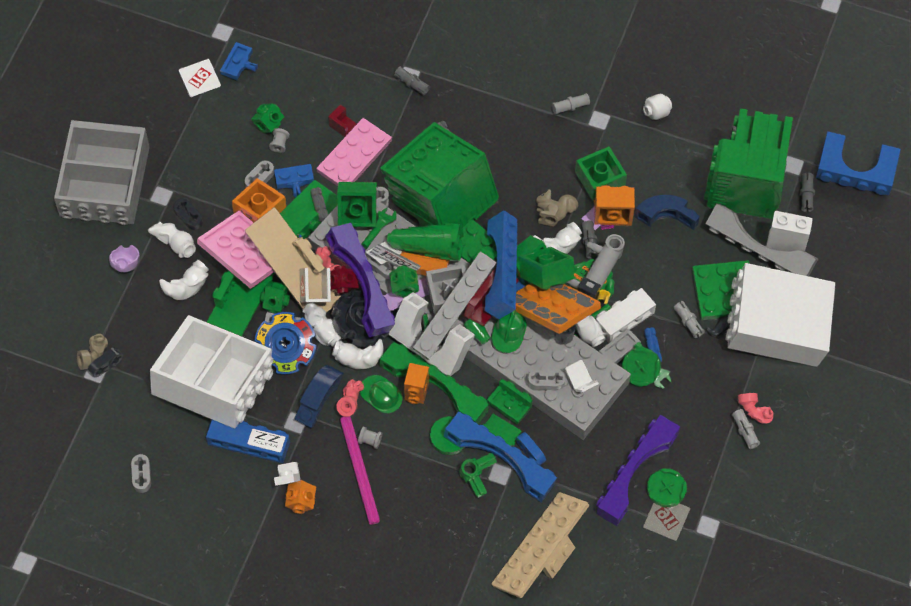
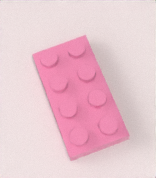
(354, 153)

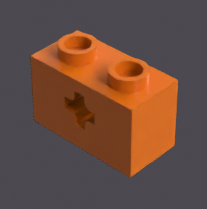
(416, 383)

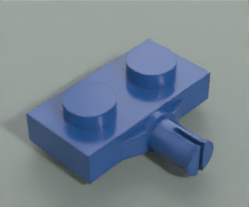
(237, 61)
(294, 177)

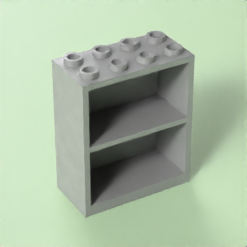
(102, 172)

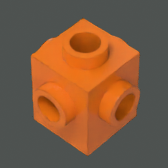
(300, 496)

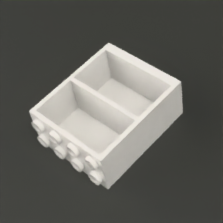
(781, 314)
(211, 371)

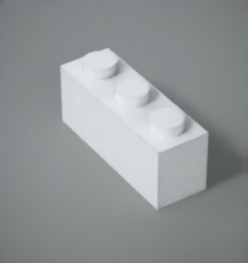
(626, 314)

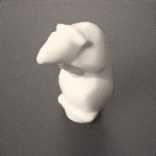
(565, 239)
(180, 241)
(187, 286)
(323, 327)
(590, 331)
(356, 357)

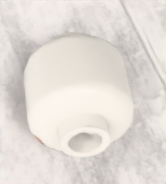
(657, 106)

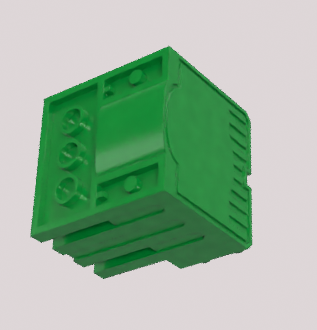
(751, 166)
(440, 179)

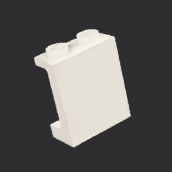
(789, 232)

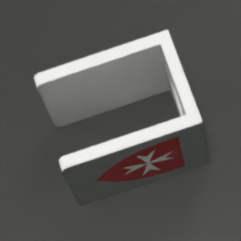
(325, 281)

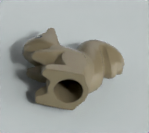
(554, 211)

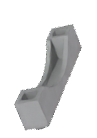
(727, 222)
(454, 305)

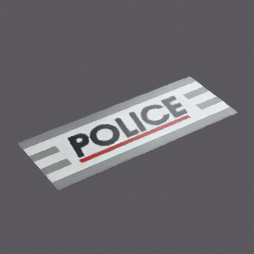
(393, 258)

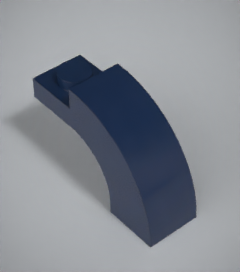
(666, 206)
(317, 393)

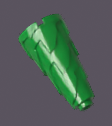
(432, 241)

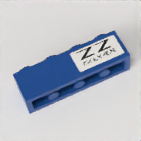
(249, 440)

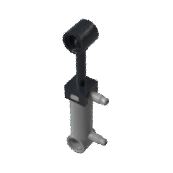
(596, 276)

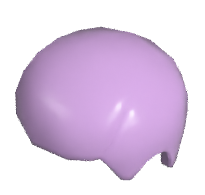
(124, 258)

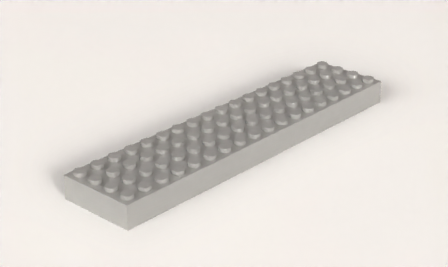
(538, 351)

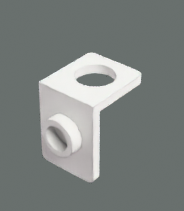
(580, 377)

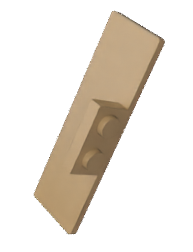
(288, 255)
(544, 546)

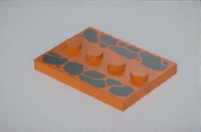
(555, 307)

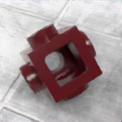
(340, 282)

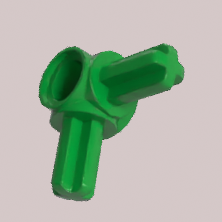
(474, 478)

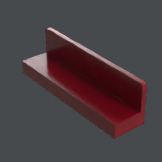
(476, 306)

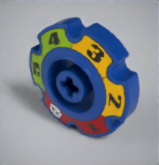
(300, 335)

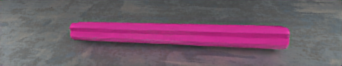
(360, 470)

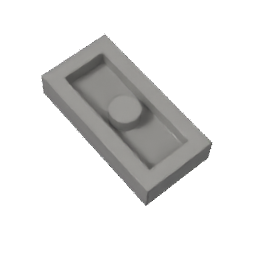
(620, 346)

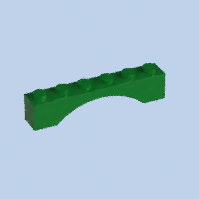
(397, 361)

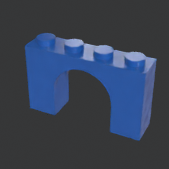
(835, 170)

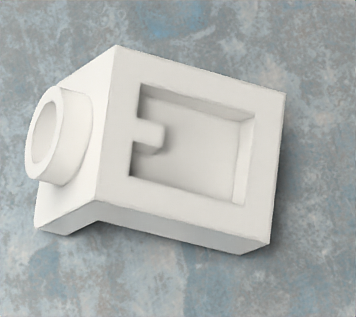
(287, 473)

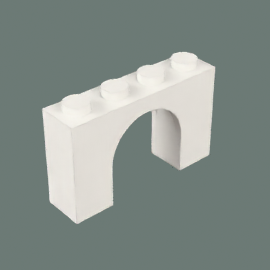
(408, 331)

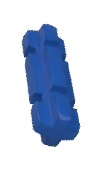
(652, 341)

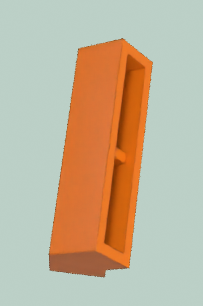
(426, 263)

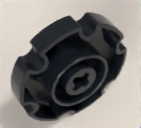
(348, 320)

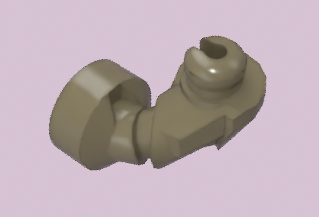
(97, 346)

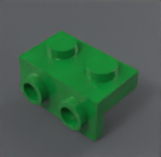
(510, 401)

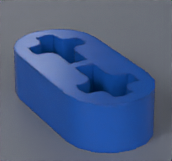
(530, 448)

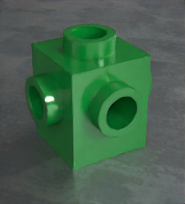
(267, 117)
(404, 281)
(275, 297)

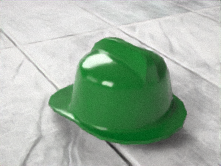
(509, 332)
(381, 394)

